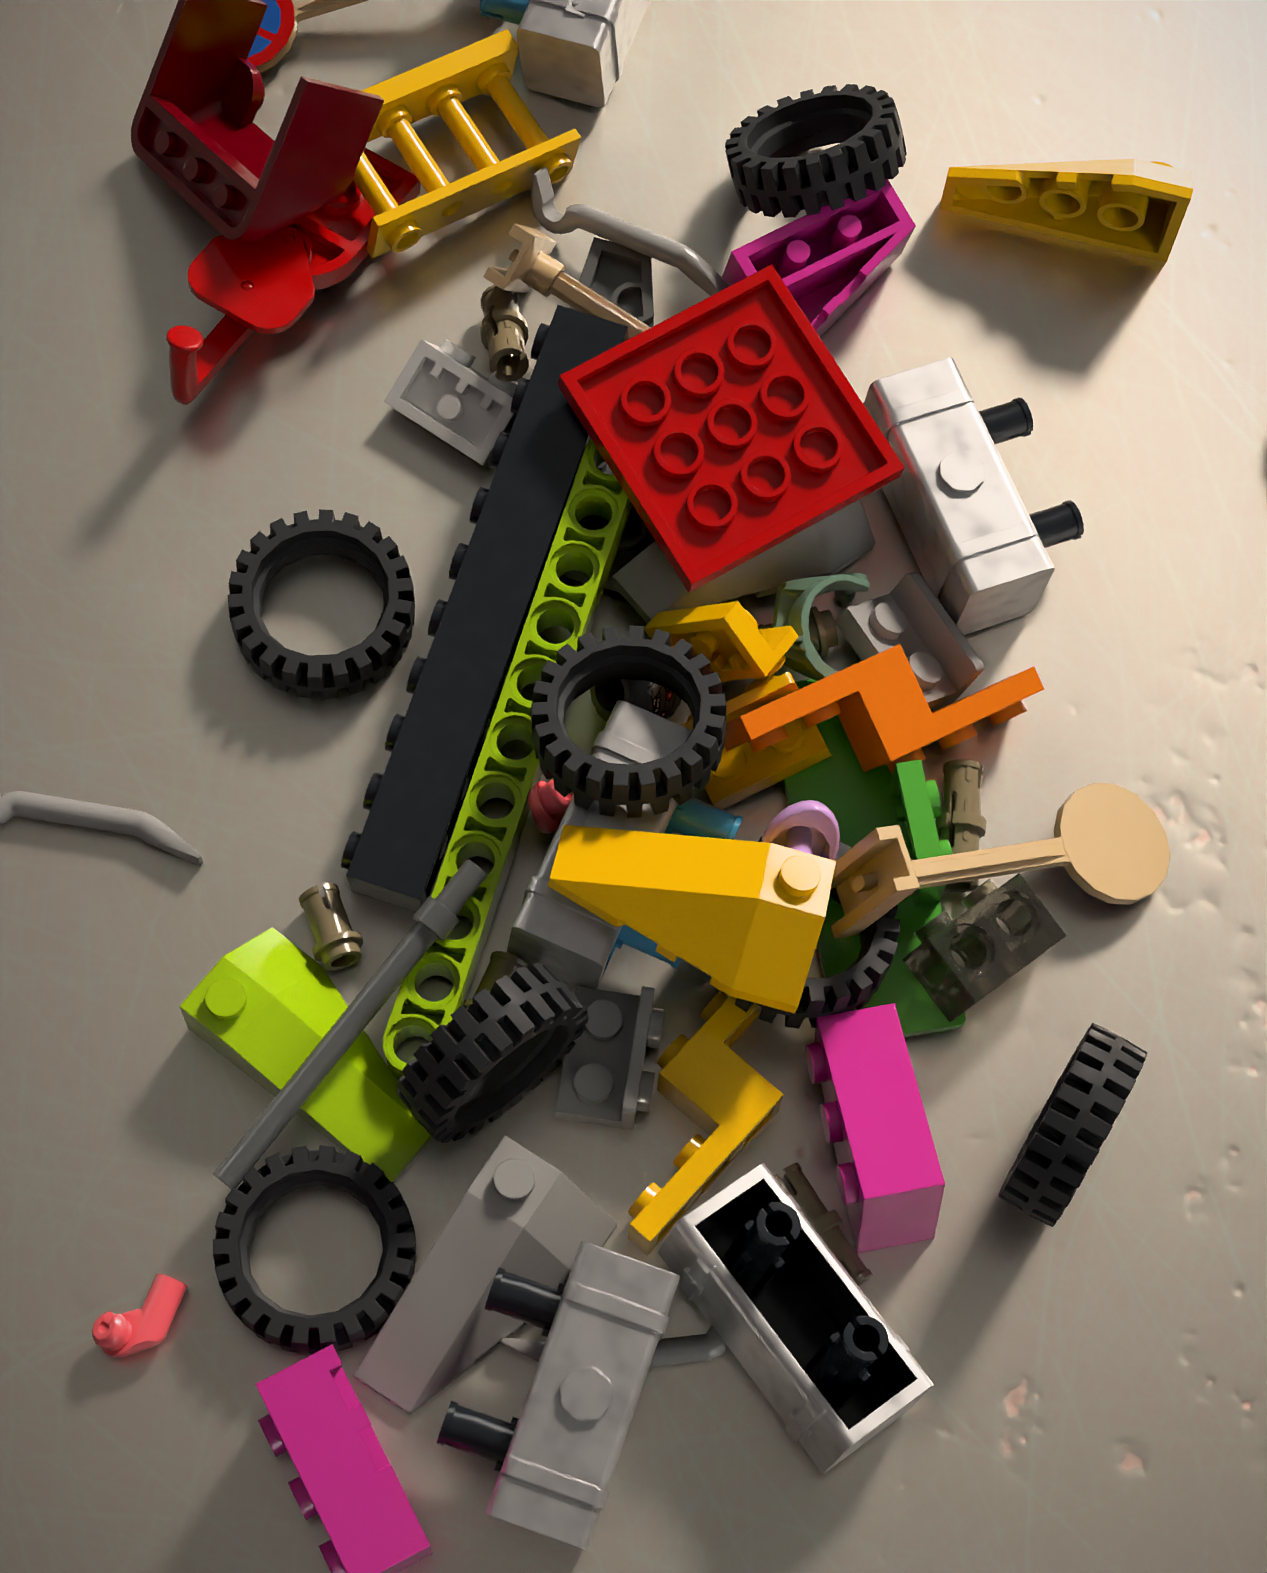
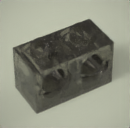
(985, 948)

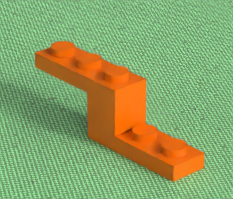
(883, 711)

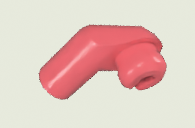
(547, 806)
(143, 1327)

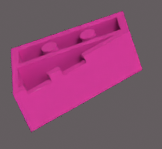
(831, 254)
(877, 1127)
(340, 1468)

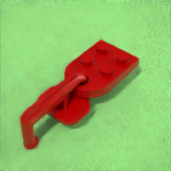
(275, 279)

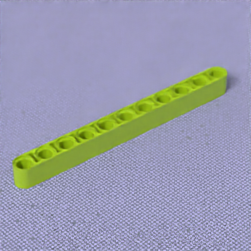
(506, 778)

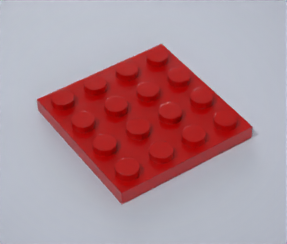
(730, 427)

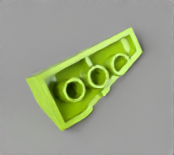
(266, 1015)

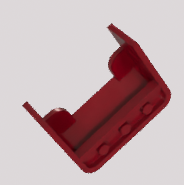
(202, 136)

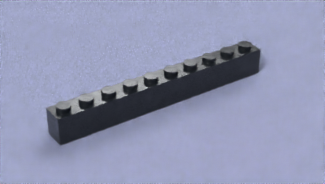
(478, 627)

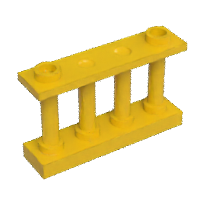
(438, 91)

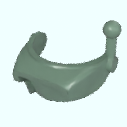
(793, 609)

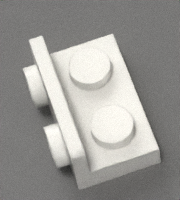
(454, 399)

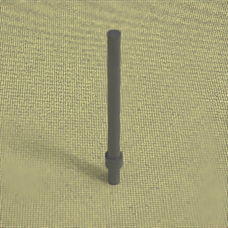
(433, 921)

